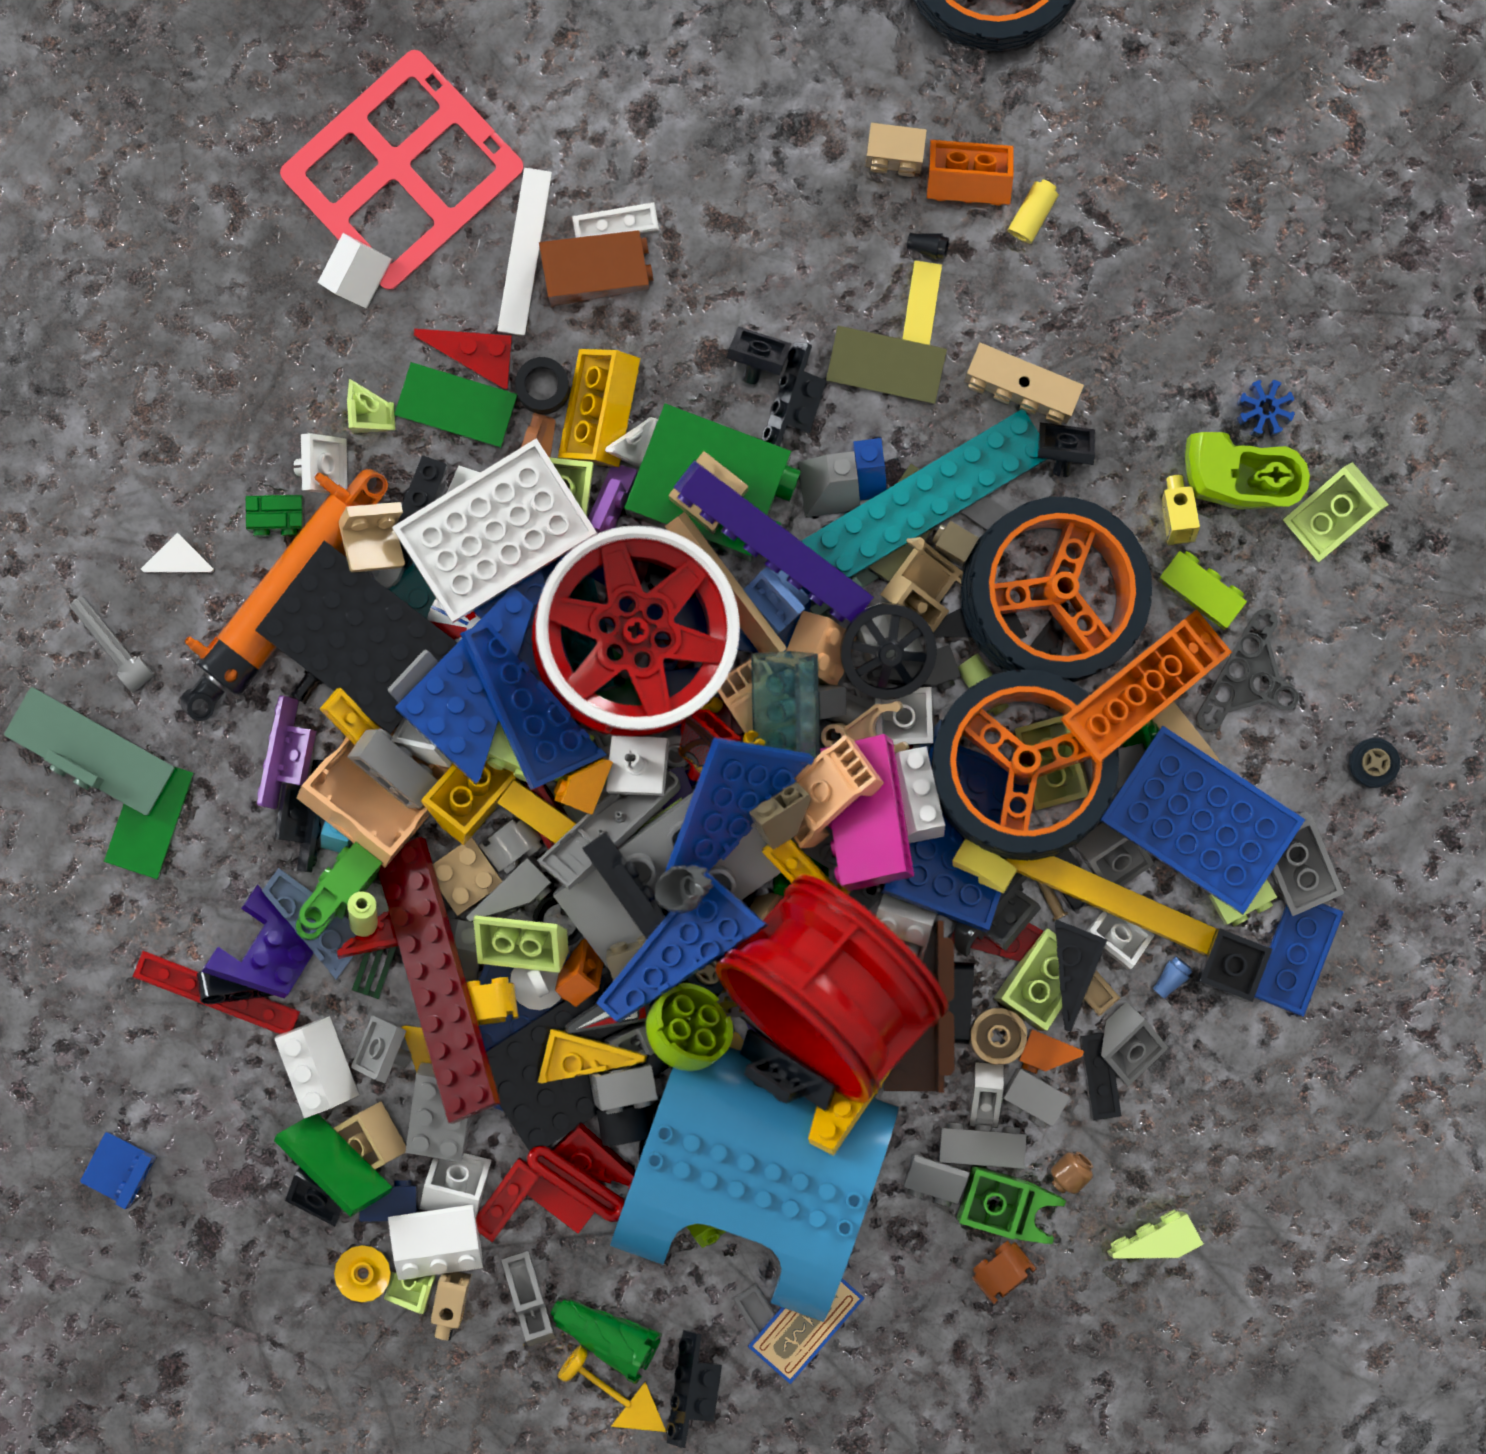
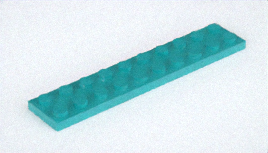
(929, 496)

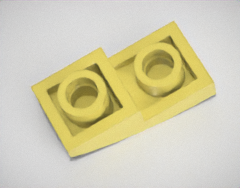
(987, 866)

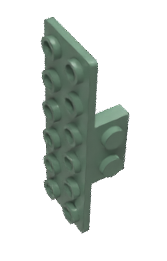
(88, 752)

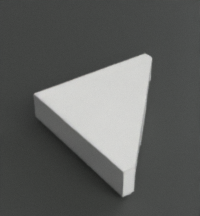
(634, 444)
(177, 557)

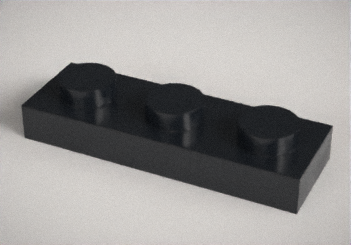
(1100, 1079)

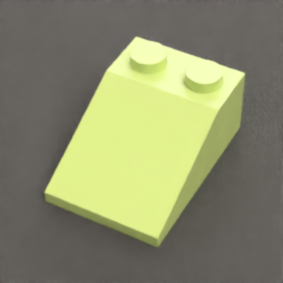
(1335, 511)
(1034, 984)

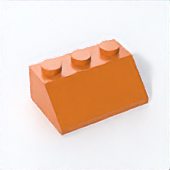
(970, 172)

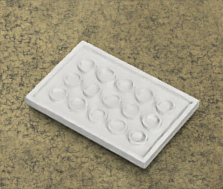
(494, 530)

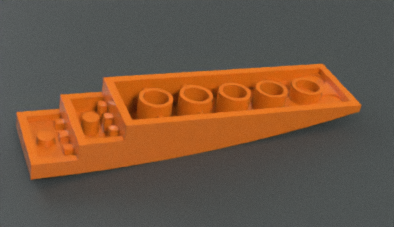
(1146, 686)

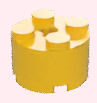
(493, 1000)

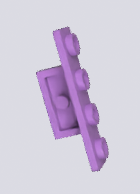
(612, 498)
(287, 753)

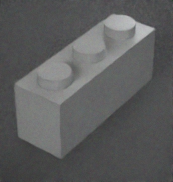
(392, 767)
(982, 1146)

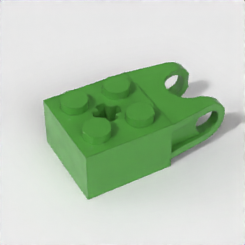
(351, 874)
(1016, 1207)

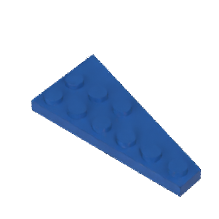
(533, 719)

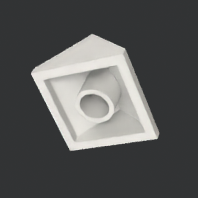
(354, 271)
(911, 724)
(1125, 940)

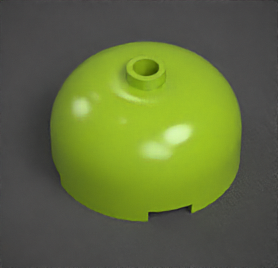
(688, 1028)

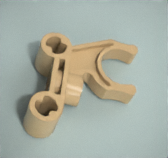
(863, 726)

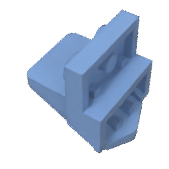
(776, 598)

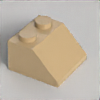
(373, 1135)

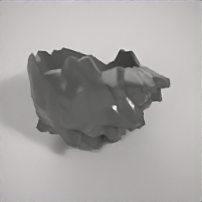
(682, 888)

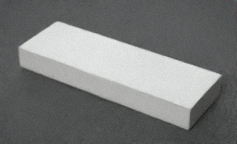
(625, 219)

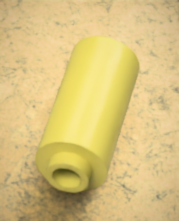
(1033, 211)

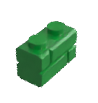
(275, 513)

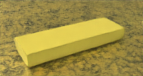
(922, 302)

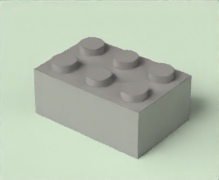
(428, 1126)

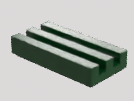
(366, 991)

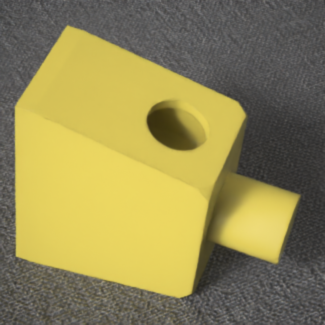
(1179, 512)

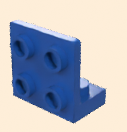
(117, 1170)

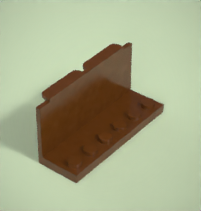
(933, 1053)

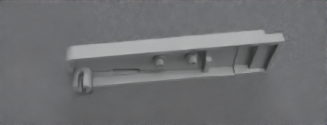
(612, 815)

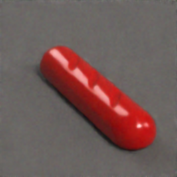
(575, 1183)

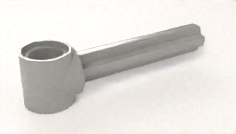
(131, 670)

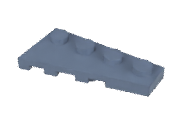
(288, 898)

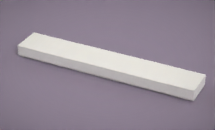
(524, 252)

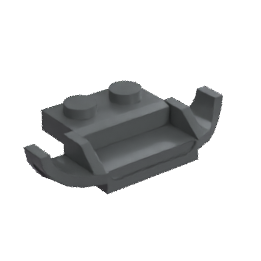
(1010, 918)

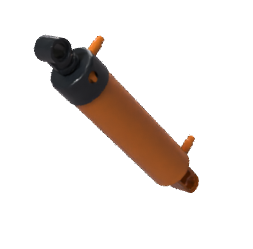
(239, 650)

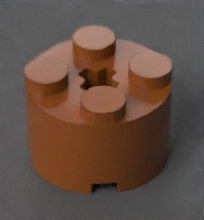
(1002, 1272)

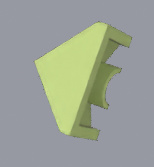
(368, 411)
(410, 1293)

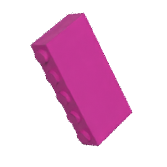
(872, 830)

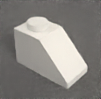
(986, 1094)

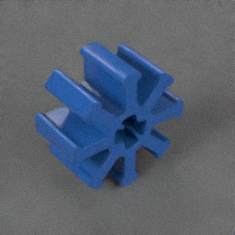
(1274, 404)

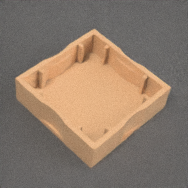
(361, 806)

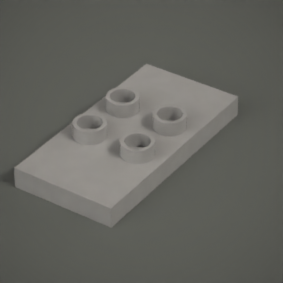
(602, 916)

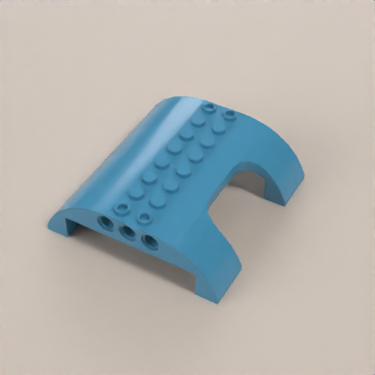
(746, 1166)

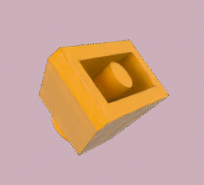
(583, 786)

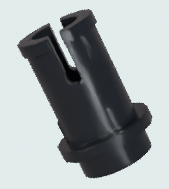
(306, 687)

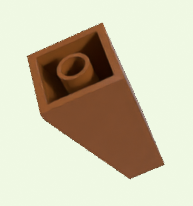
(595, 267)

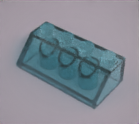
(786, 700)

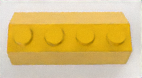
(598, 405)
(463, 806)

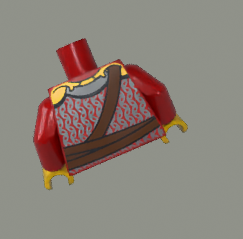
(698, 734)

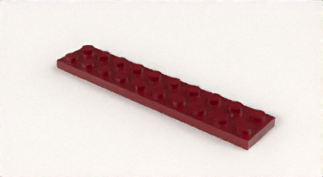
(438, 983)

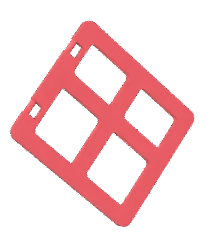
(395, 163)

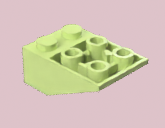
(1167, 1239)

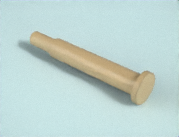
(1052, 901)

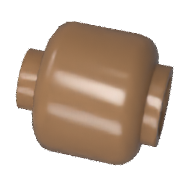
(1072, 1173)

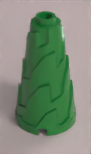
(612, 1339)

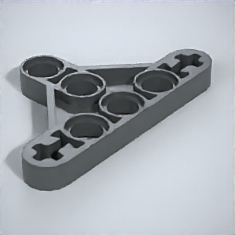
(1242, 689)

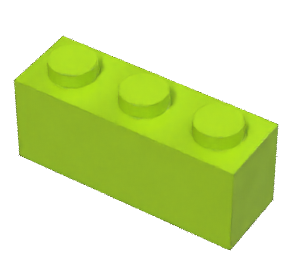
(1202, 589)

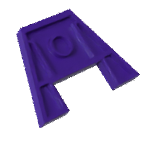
(273, 958)

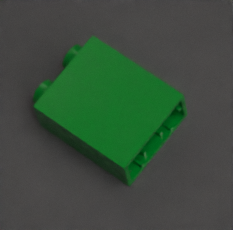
(681, 440)

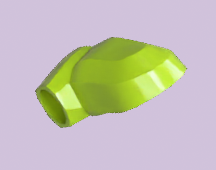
(1244, 474)

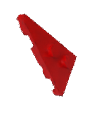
(483, 353)
(381, 938)
(599, 1161)

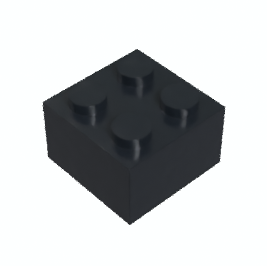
(1234, 965)

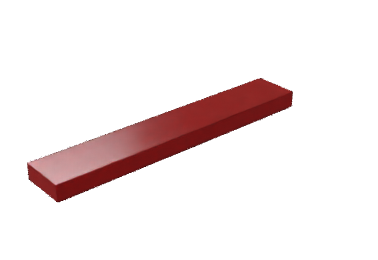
(184, 982)

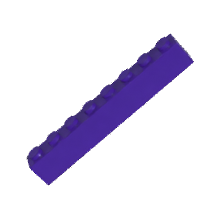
(772, 541)

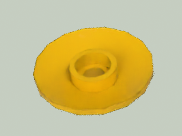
(352, 1284)

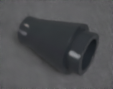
(929, 244)

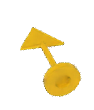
(638, 1412)

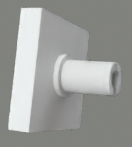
(324, 456)
(638, 765)

